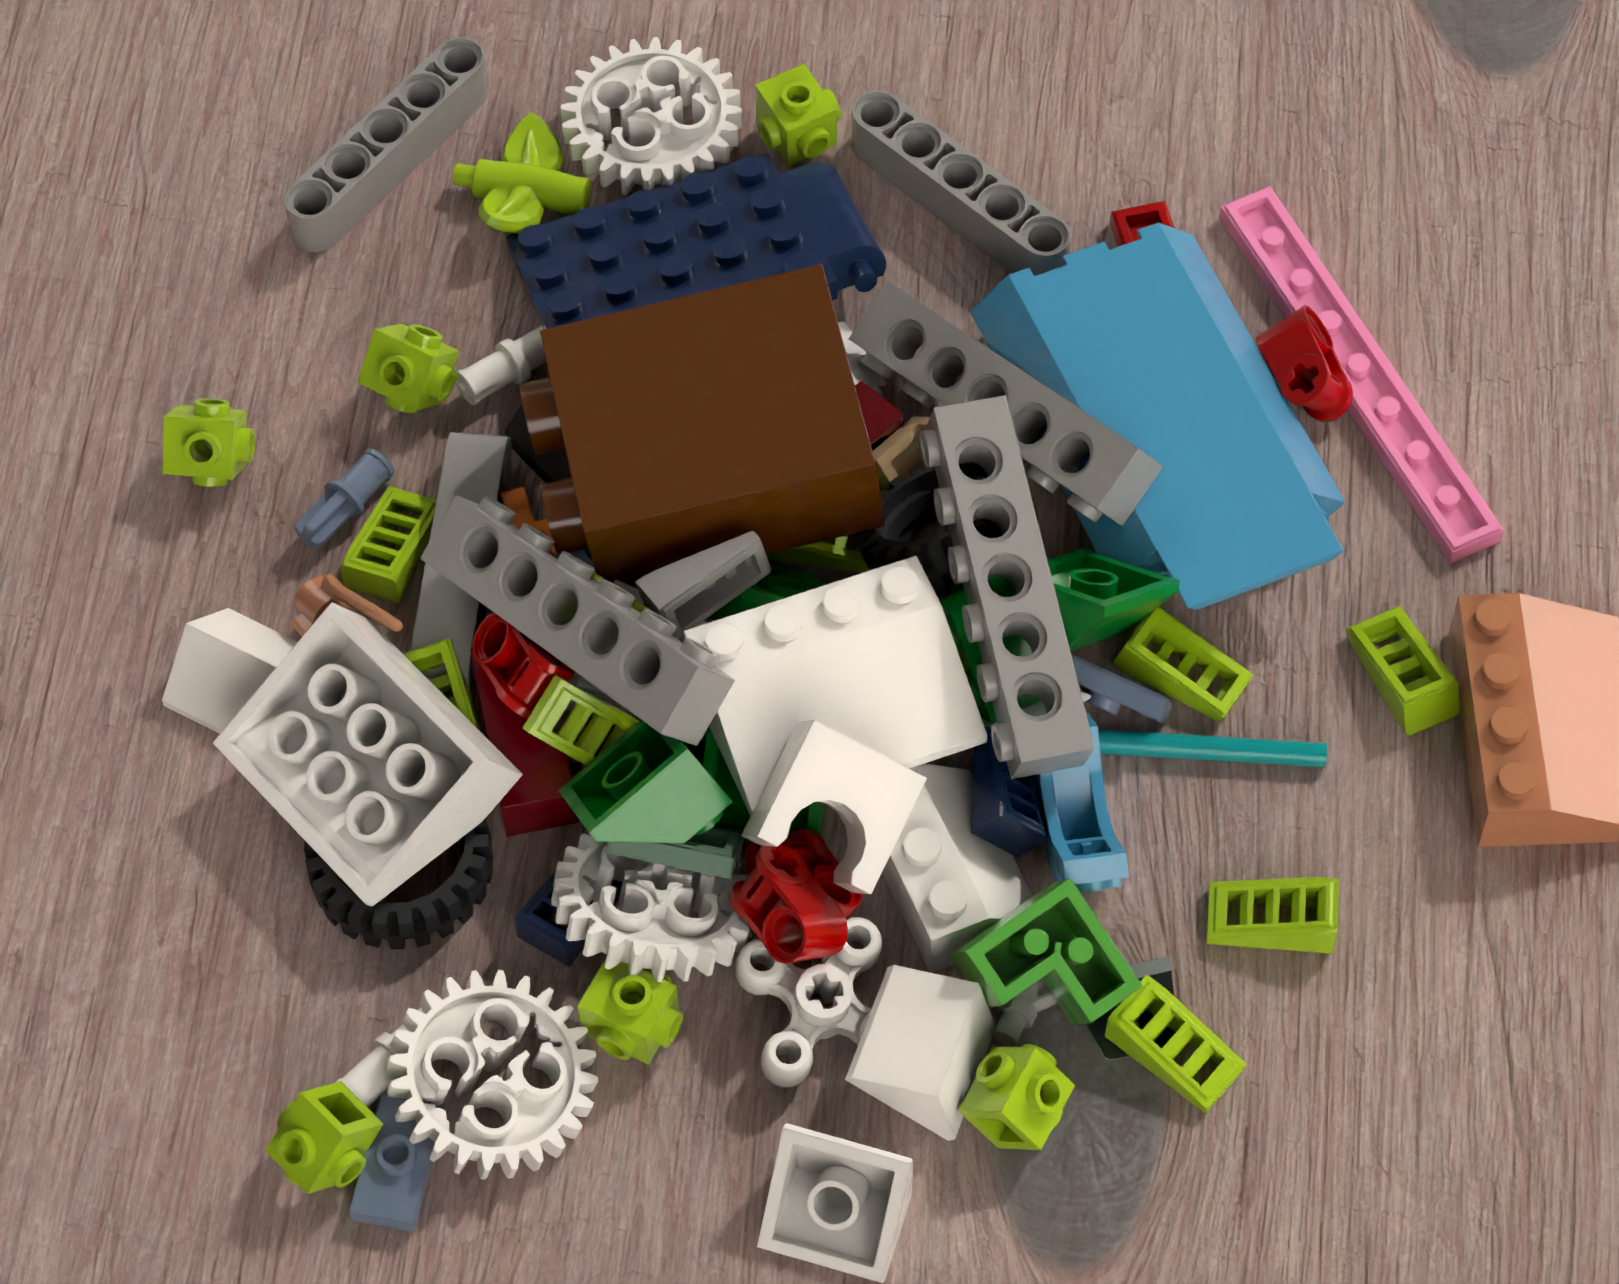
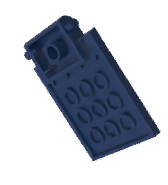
(697, 238)

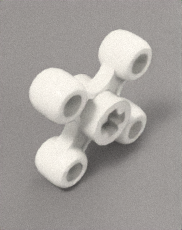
(796, 988)

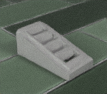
(704, 581)

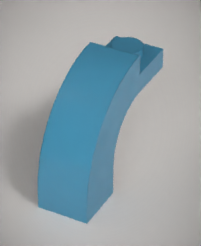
(1079, 825)

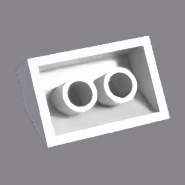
(944, 875)

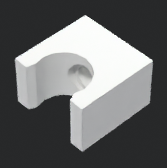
(853, 780)

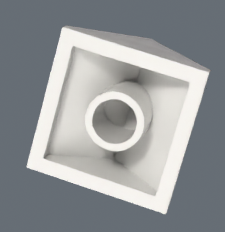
(222, 666)
(923, 1046)
(836, 1203)

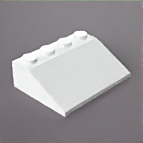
(852, 655)
(365, 755)

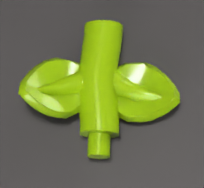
(524, 180)

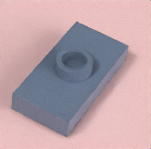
(1111, 691)
(395, 1173)

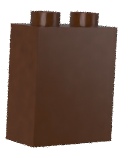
(704, 426)

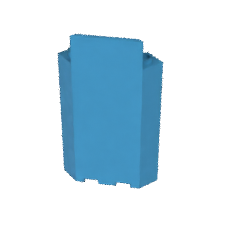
(1169, 366)

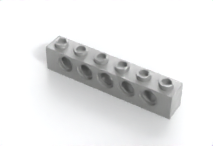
(985, 435)
(1116, 469)
(577, 619)

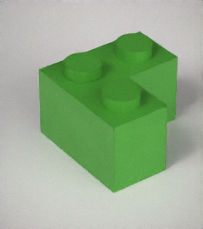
(1055, 941)

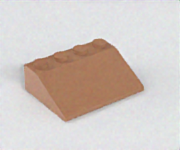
(1538, 718)

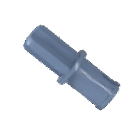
(344, 498)

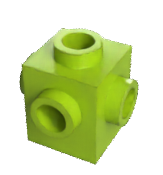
(796, 115)
(409, 367)
(207, 442)
(630, 1012)
(1017, 1097)
(323, 1137)

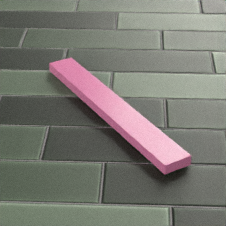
(1380, 400)

